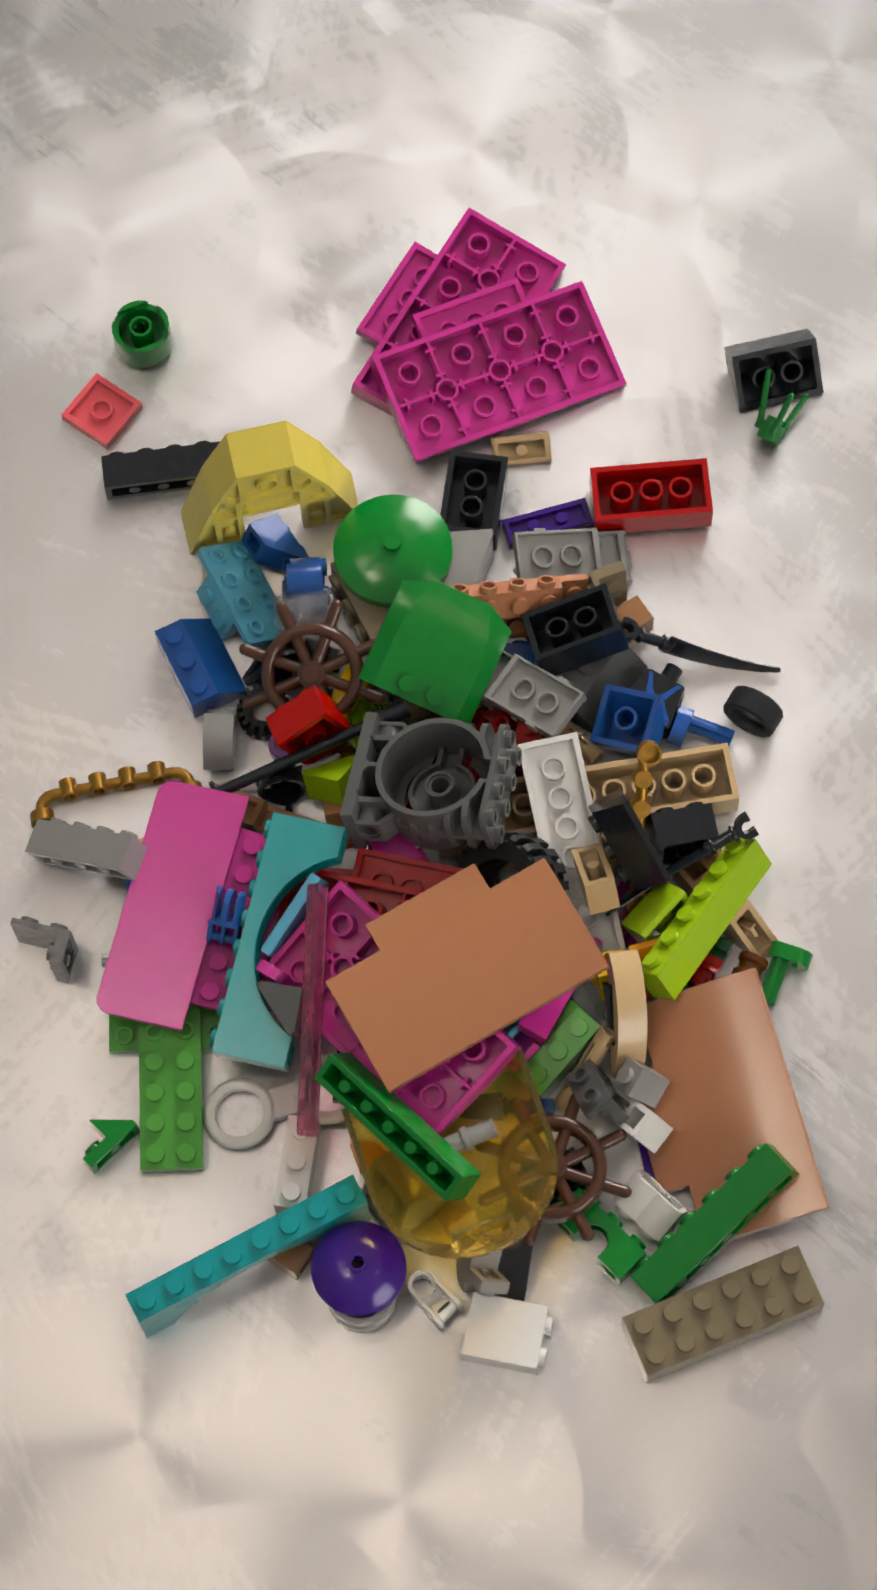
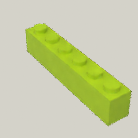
(704, 918)

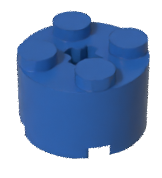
(304, 575)

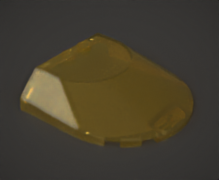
(507, 1198)

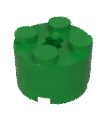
(142, 334)

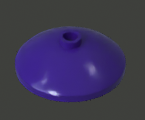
(361, 1289)

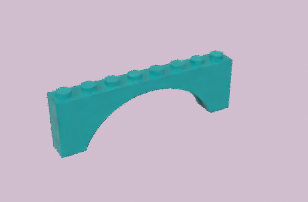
(290, 854)
(173, 1293)

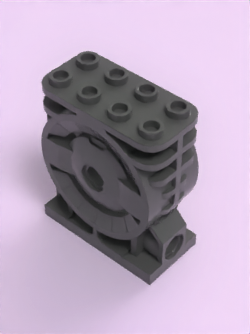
(443, 794)

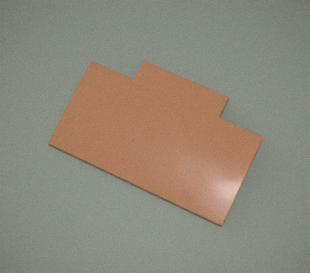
(462, 968)
(727, 1096)

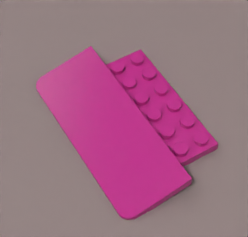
(160, 944)

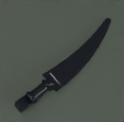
(689, 651)
(708, 848)

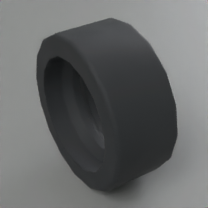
(753, 711)

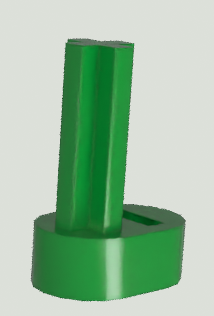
(781, 957)

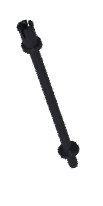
(392, 713)

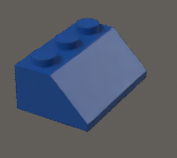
(200, 664)

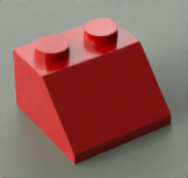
(306, 721)

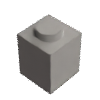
(640, 1082)

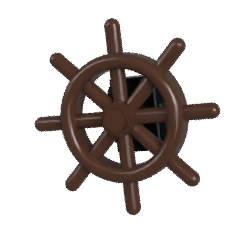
(315, 662)
(574, 1175)

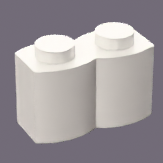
(650, 1206)

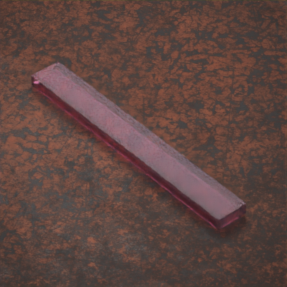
(312, 1010)

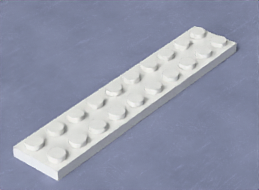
(559, 808)

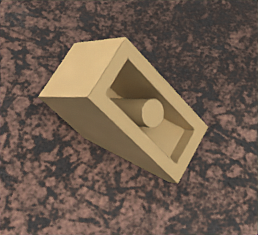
(596, 878)

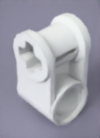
(435, 1299)

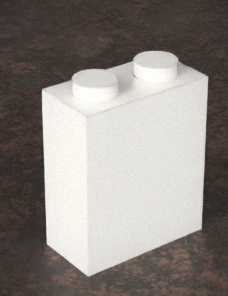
(506, 1333)

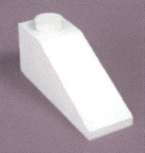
(642, 1123)

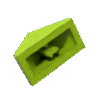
(328, 780)

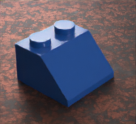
(627, 719)

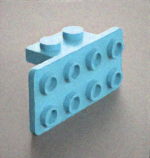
(237, 594)

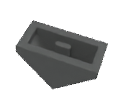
(285, 1003)

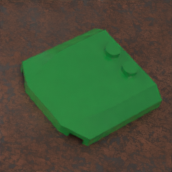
(436, 648)

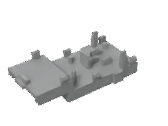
(568, 552)
(532, 695)

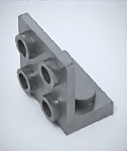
(56, 938)

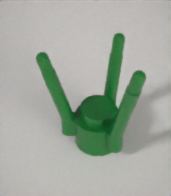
(775, 428)

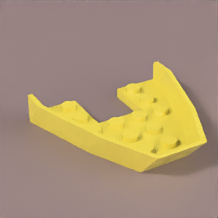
(262, 473)

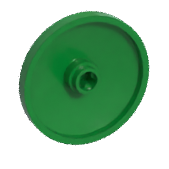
(390, 543)

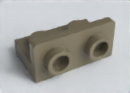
(615, 579)

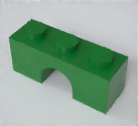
(622, 1250)

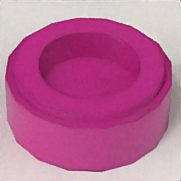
(271, 971)

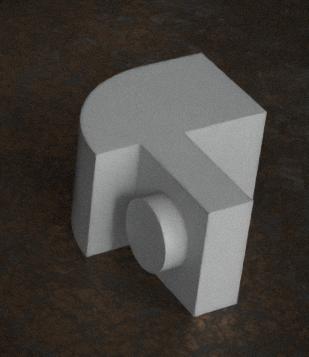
(219, 738)
(482, 1275)

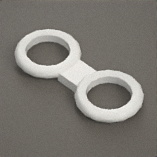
(276, 1106)

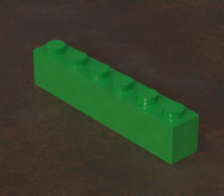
(397, 1126)
(714, 1223)

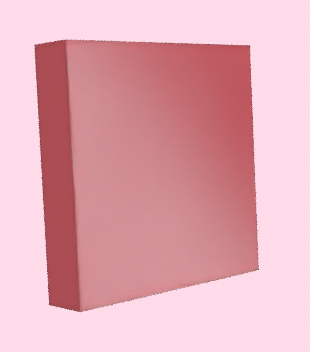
(102, 411)

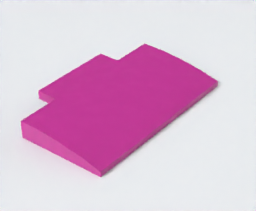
(471, 260)
(494, 365)
(439, 1093)

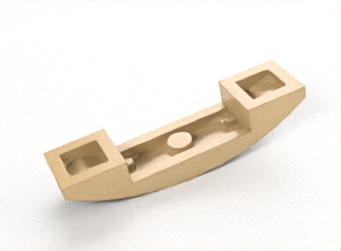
(629, 1008)

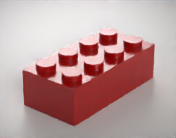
(651, 496)

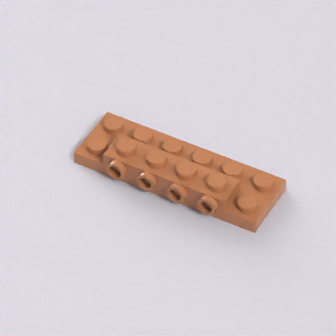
(524, 595)

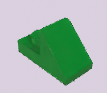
(115, 1136)

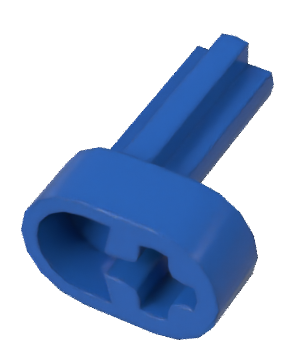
(687, 722)

